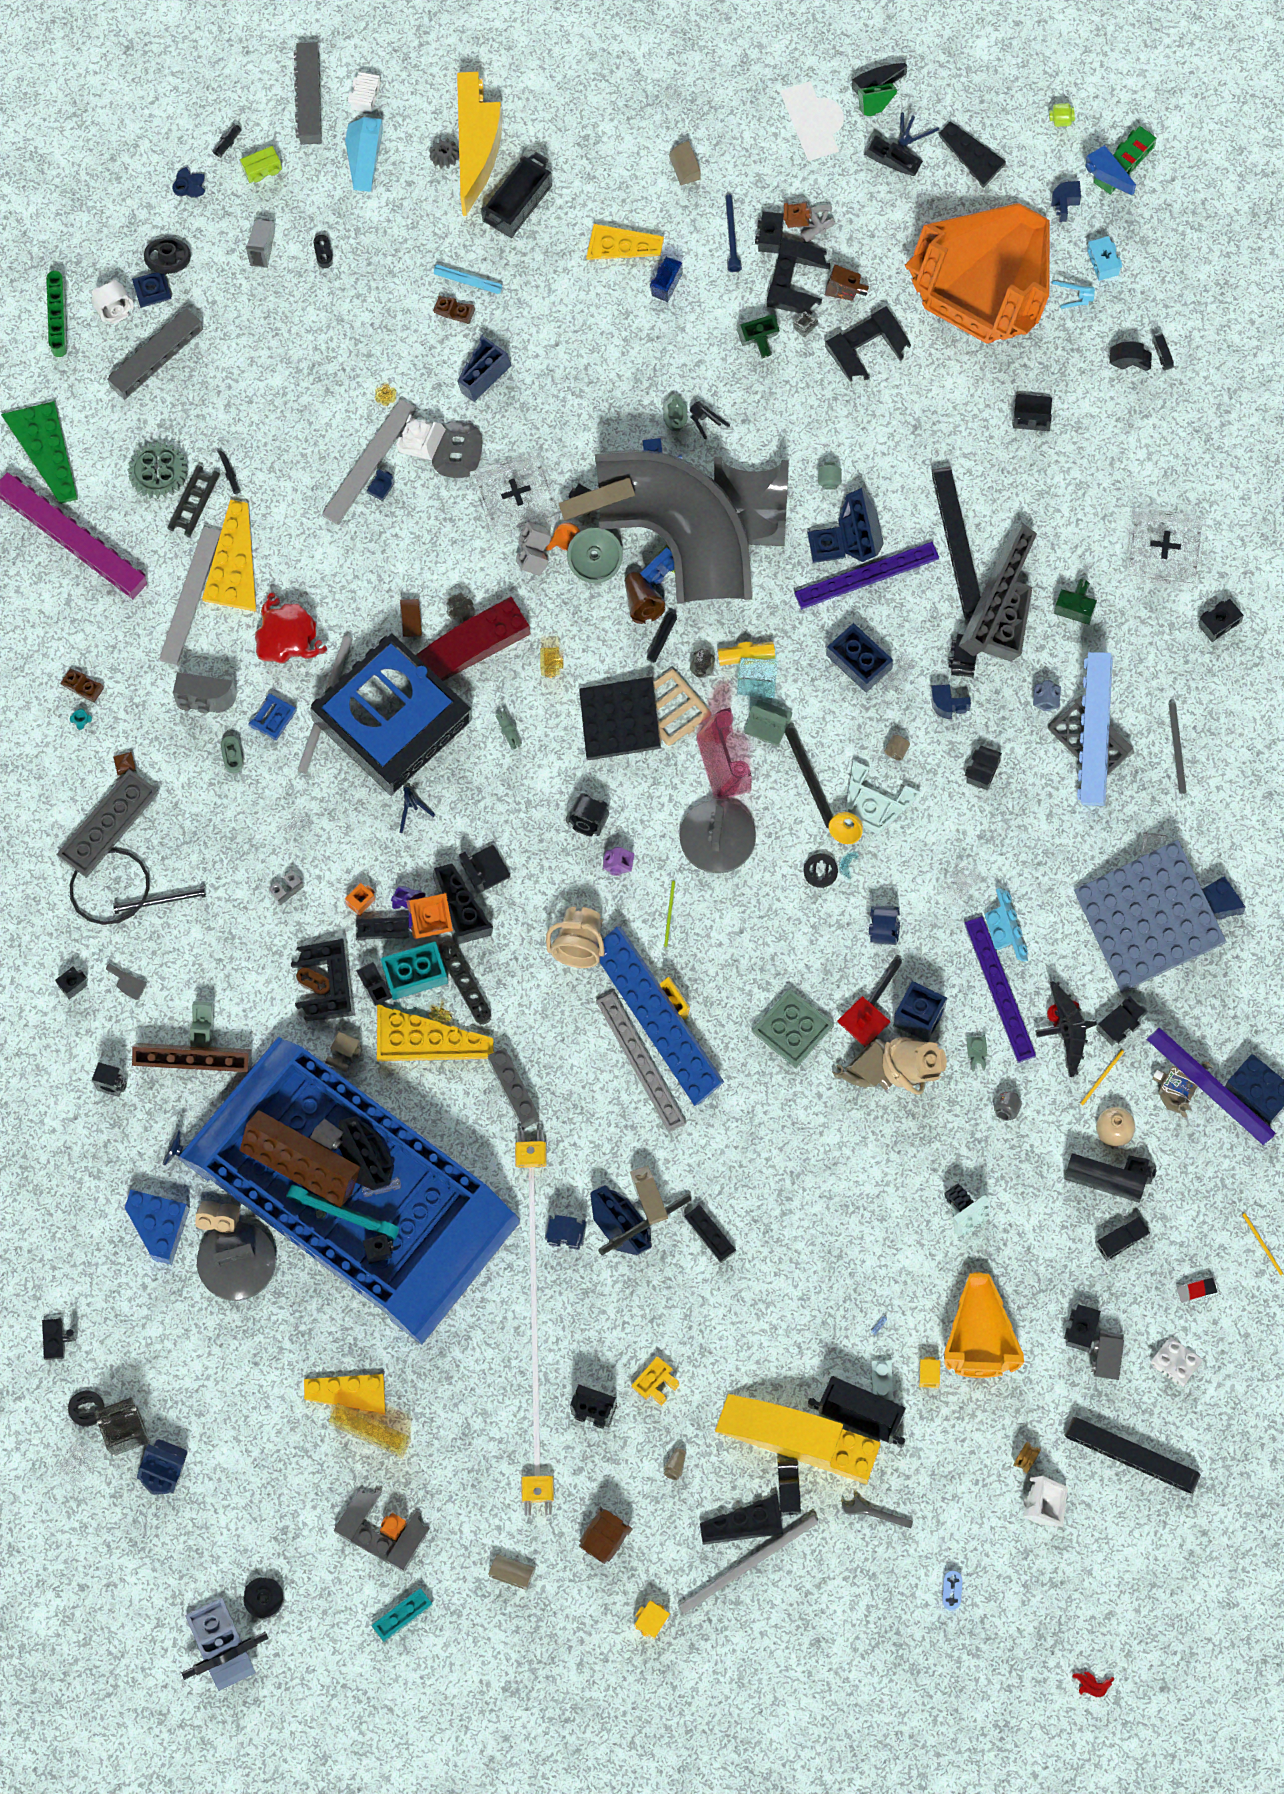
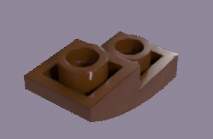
(454, 310)
(410, 617)
(81, 685)

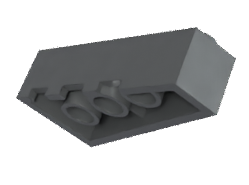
(1010, 629)

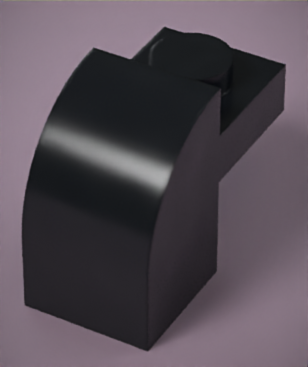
(1130, 353)
(374, 984)

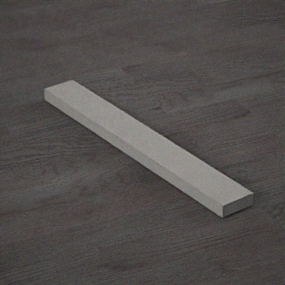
(368, 462)
(190, 596)
(641, 1062)

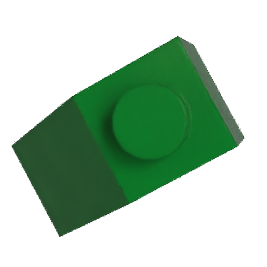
(876, 98)

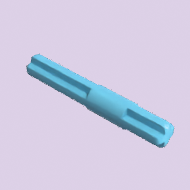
(468, 279)

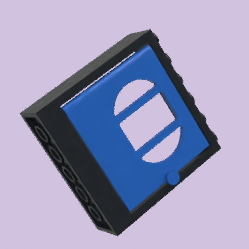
(411, 735)

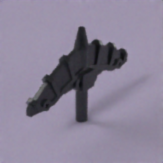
(1069, 1027)

